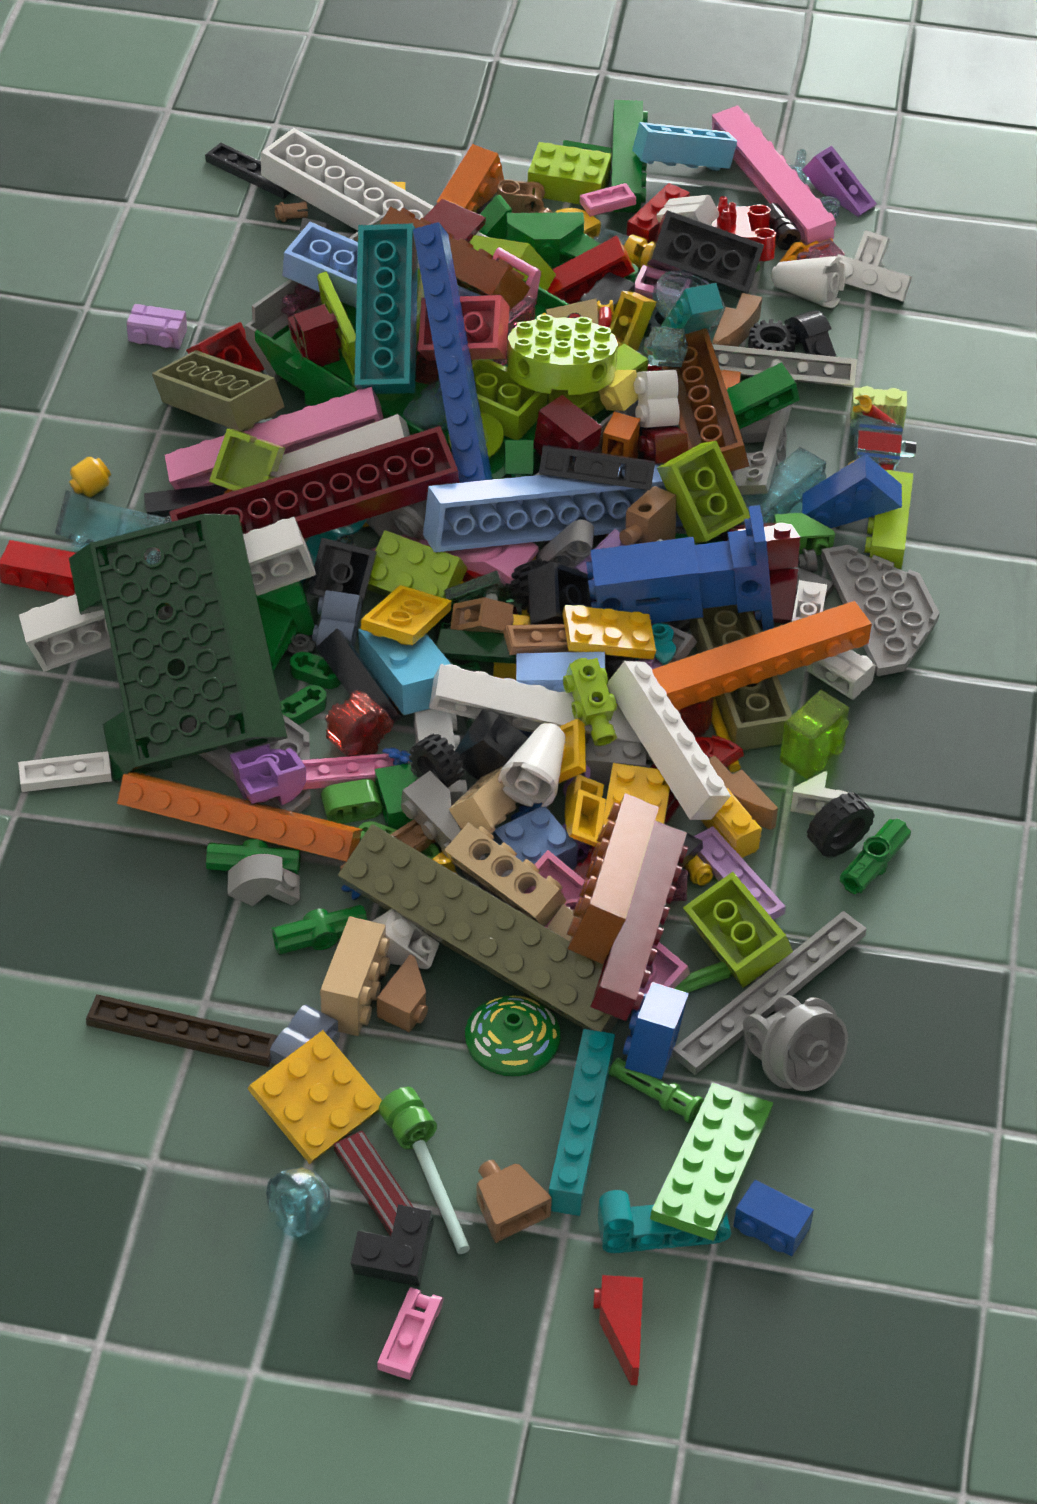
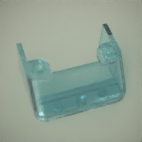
(92, 521)

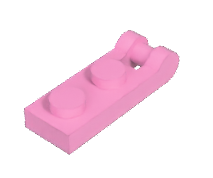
(409, 1334)

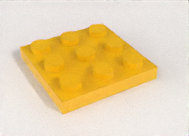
(315, 1096)

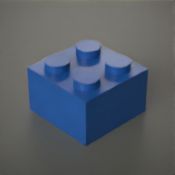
(655, 1030)

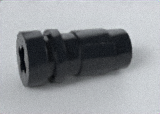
(785, 229)

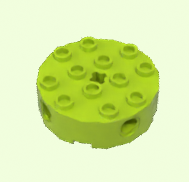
(562, 355)

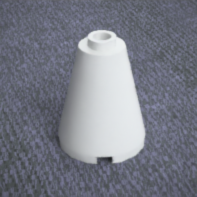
(812, 279)
(535, 767)

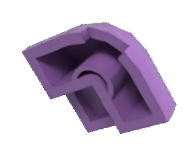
(268, 774)

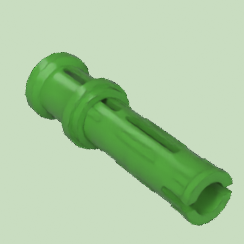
(668, 1099)

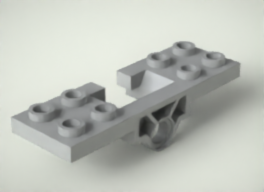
(772, 431)

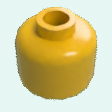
(89, 477)

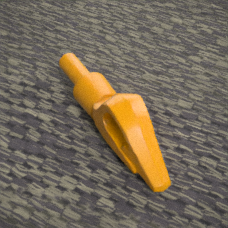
(797, 248)

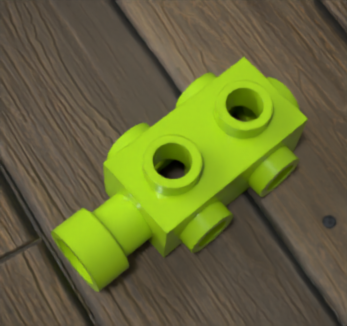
(584, 690)

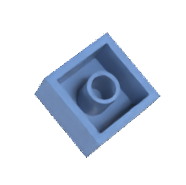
(535, 834)

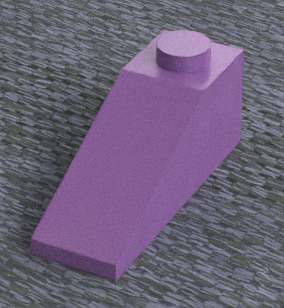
(835, 179)

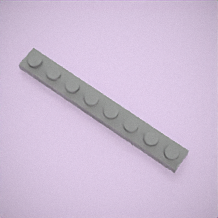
(783, 979)

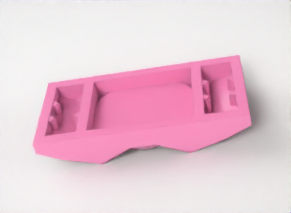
(496, 558)

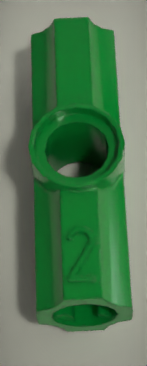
(225, 856)
(875, 856)
(316, 929)

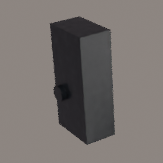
(705, 253)

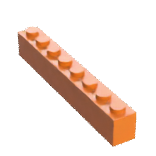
(764, 655)
(238, 816)

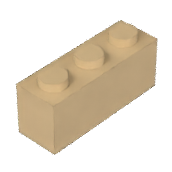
(484, 803)

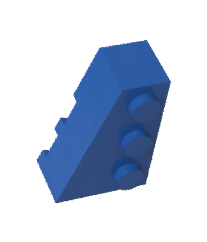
(853, 494)

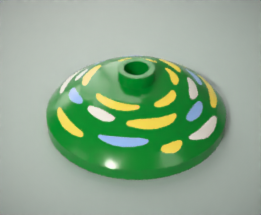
(511, 1047)

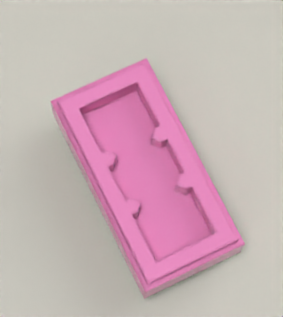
(607, 199)

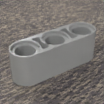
(570, 545)

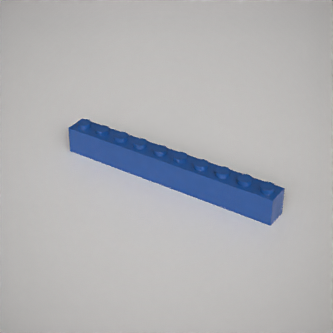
(452, 353)

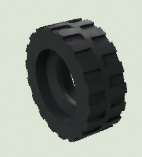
(840, 824)

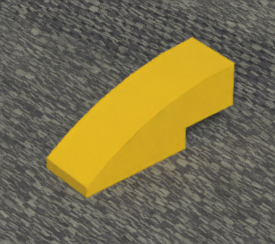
(584, 809)

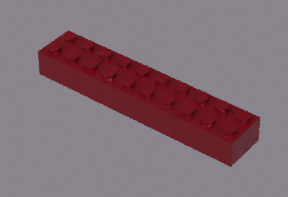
(342, 488)

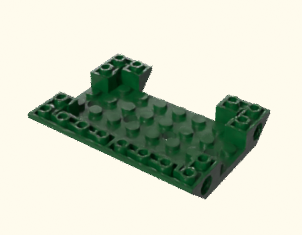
(211, 630)

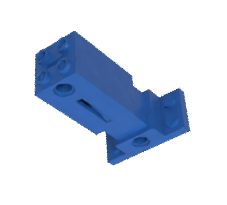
(681, 579)

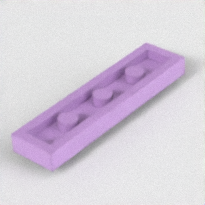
(725, 860)

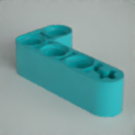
(631, 1230)

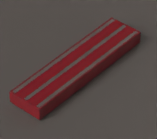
(372, 1177)

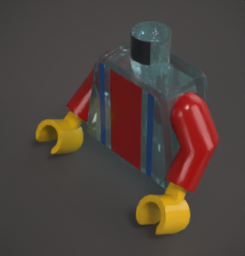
(879, 436)

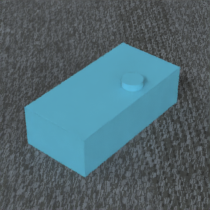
(401, 669)

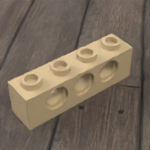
(473, 843)

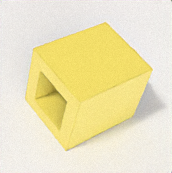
(621, 392)

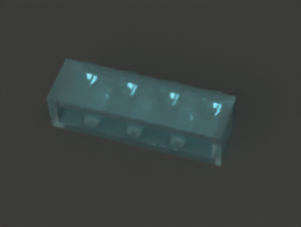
(789, 481)

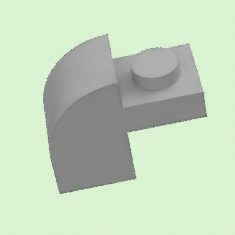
(263, 875)

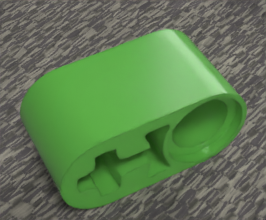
(351, 801)

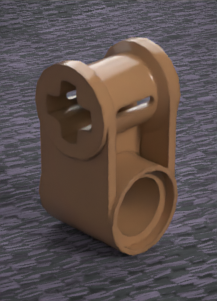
(519, 195)

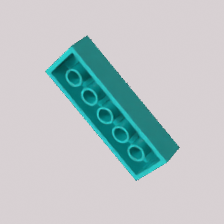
(386, 308)

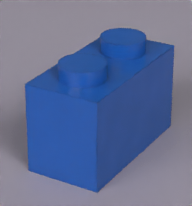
(773, 1218)

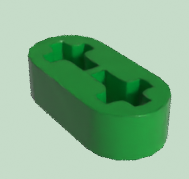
(313, 670)
(302, 707)

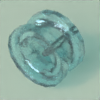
(831, 204)

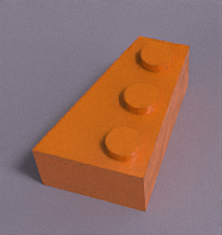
(474, 179)

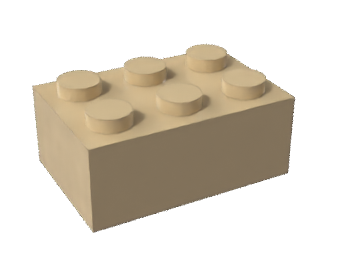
(355, 974)

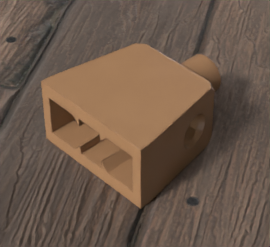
(650, 518)
(510, 1199)

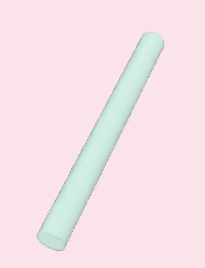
(441, 1197)

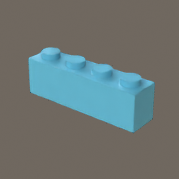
(684, 146)

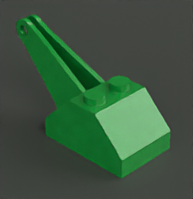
(553, 236)
(283, 616)

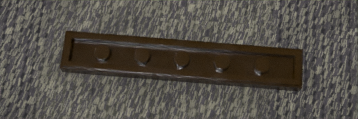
(181, 1030)

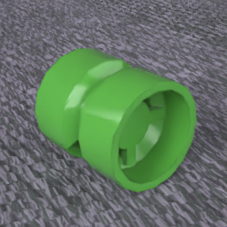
(407, 1117)

